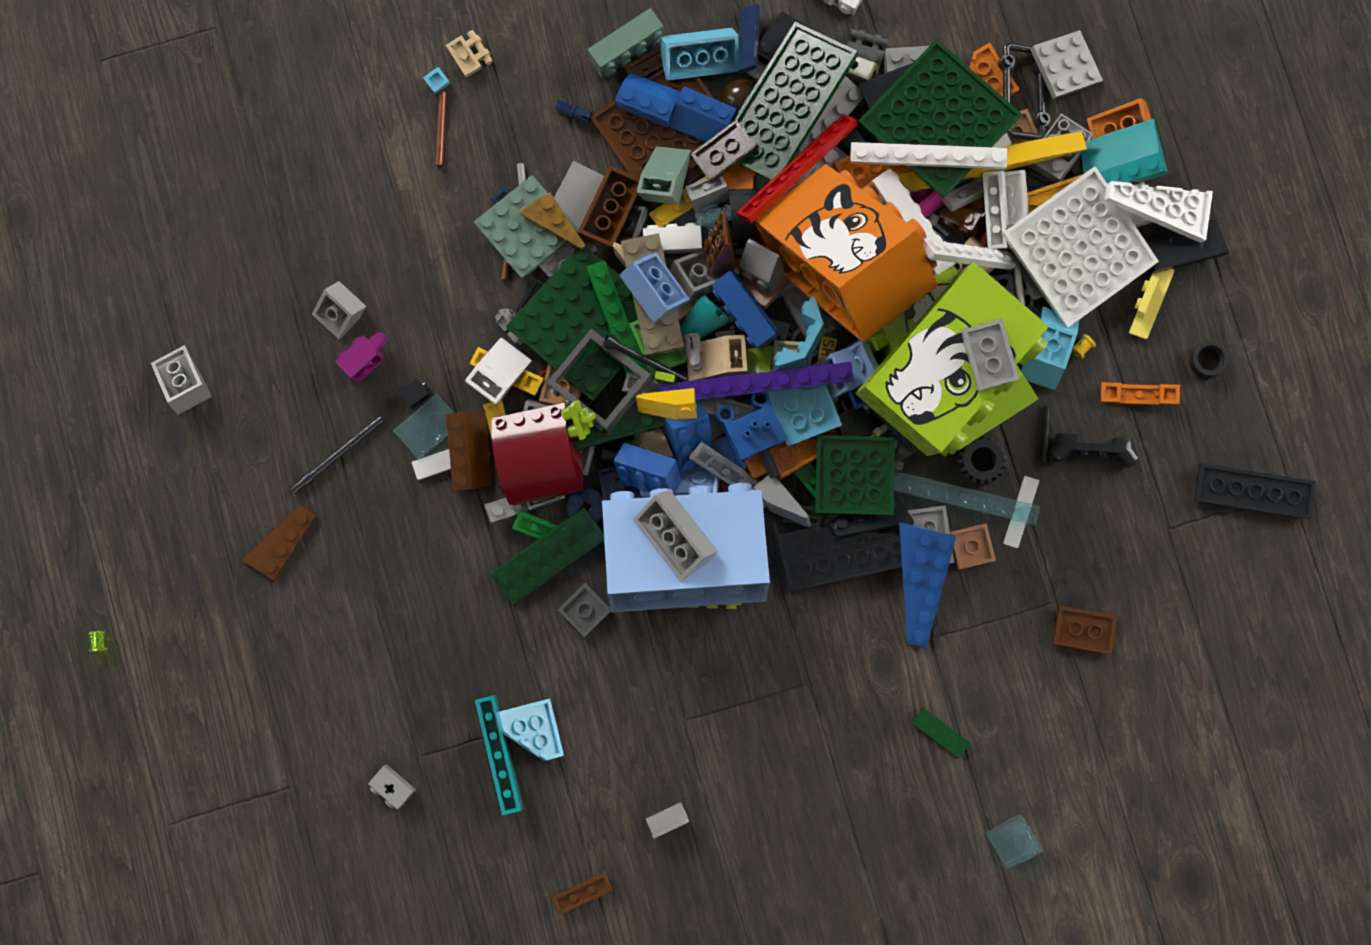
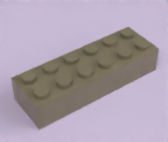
(664, 334)

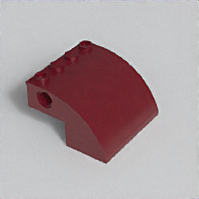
(536, 455)

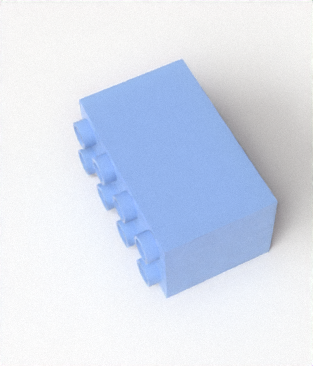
(644, 581)

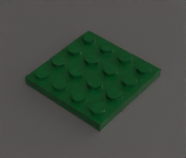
(855, 475)

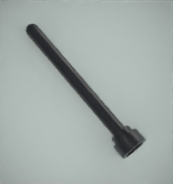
(611, 342)

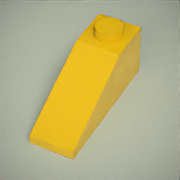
(669, 404)

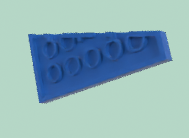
(924, 569)

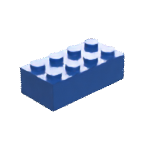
(746, 310)

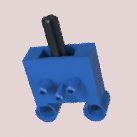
(754, 433)

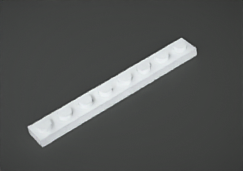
(928, 155)
(967, 254)

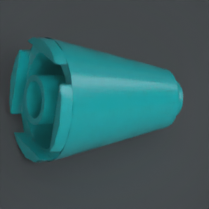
(703, 318)

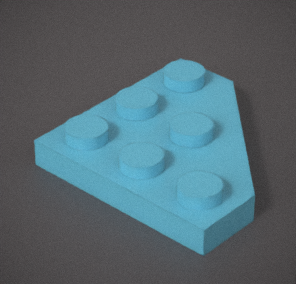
(532, 728)

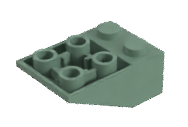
(664, 175)

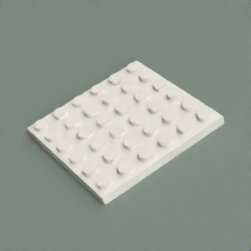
(1079, 247)

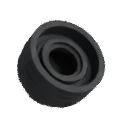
(741, 228)

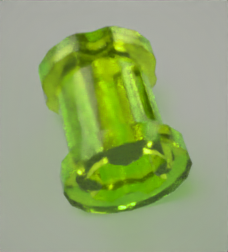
(97, 641)

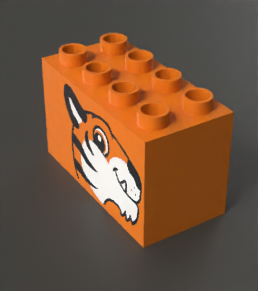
(848, 250)

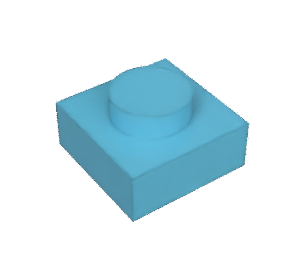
(436, 80)

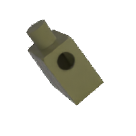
(862, 71)

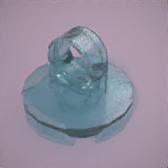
(710, 213)

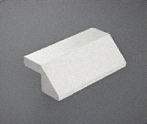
(1004, 204)

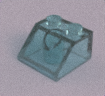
(1014, 841)

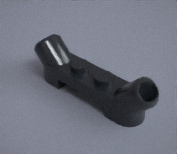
(1119, 447)

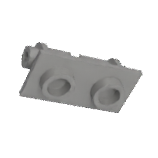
(503, 319)

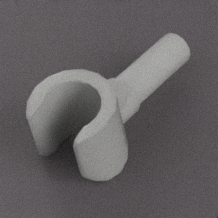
(933, 220)

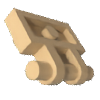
(464, 56)

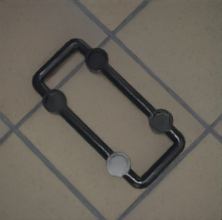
(1042, 119)

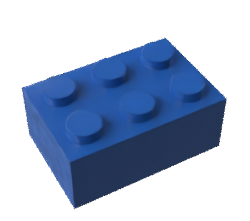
(686, 436)
(646, 469)

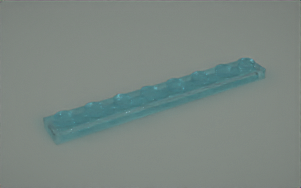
(966, 498)

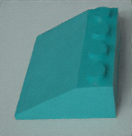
(1127, 154)

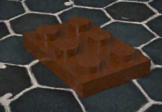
(1085, 630)

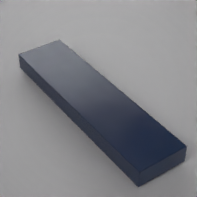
(749, 38)

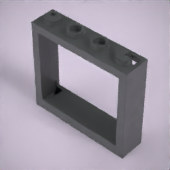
(628, 400)

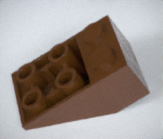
(720, 248)

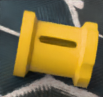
(1083, 346)

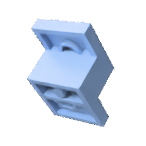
(862, 364)

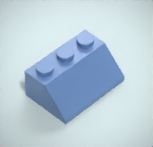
(654, 287)

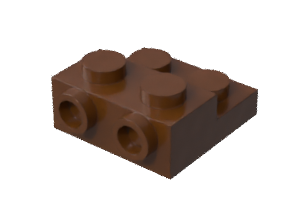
(965, 219)

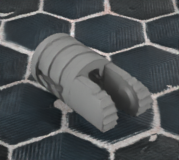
(694, 354)

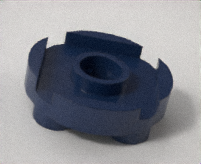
(590, 496)

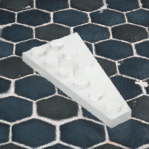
(1168, 206)

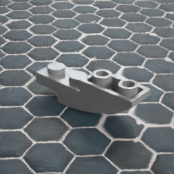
(501, 509)

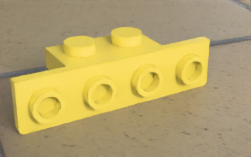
(1150, 303)

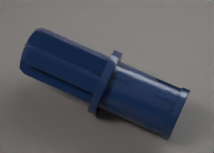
(573, 111)

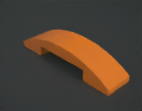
(1140, 394)

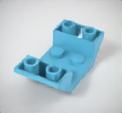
(811, 318)
(1052, 361)

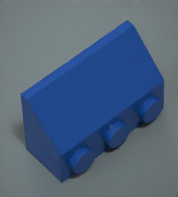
(647, 99)
(700, 115)

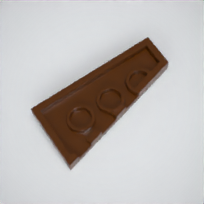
(277, 547)

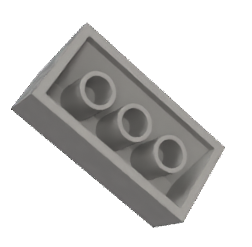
(675, 534)

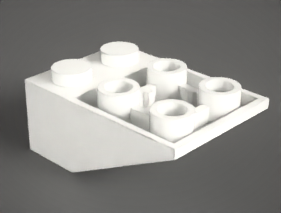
(498, 371)

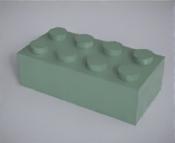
(626, 44)

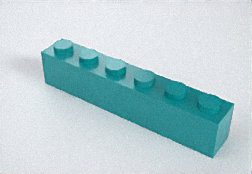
(499, 756)

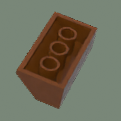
(609, 208)
(468, 450)

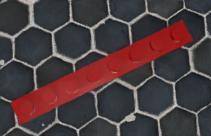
(797, 168)

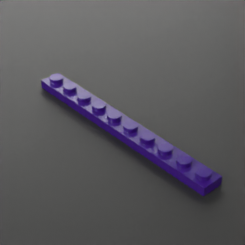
(766, 381)

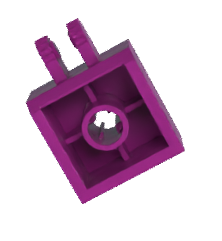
(362, 356)

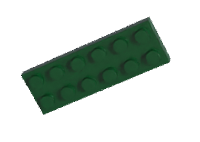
(548, 556)

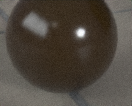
(736, 93)

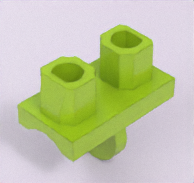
(581, 418)

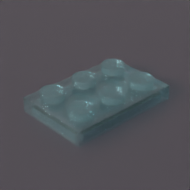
(425, 427)

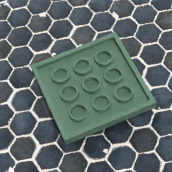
(517, 237)

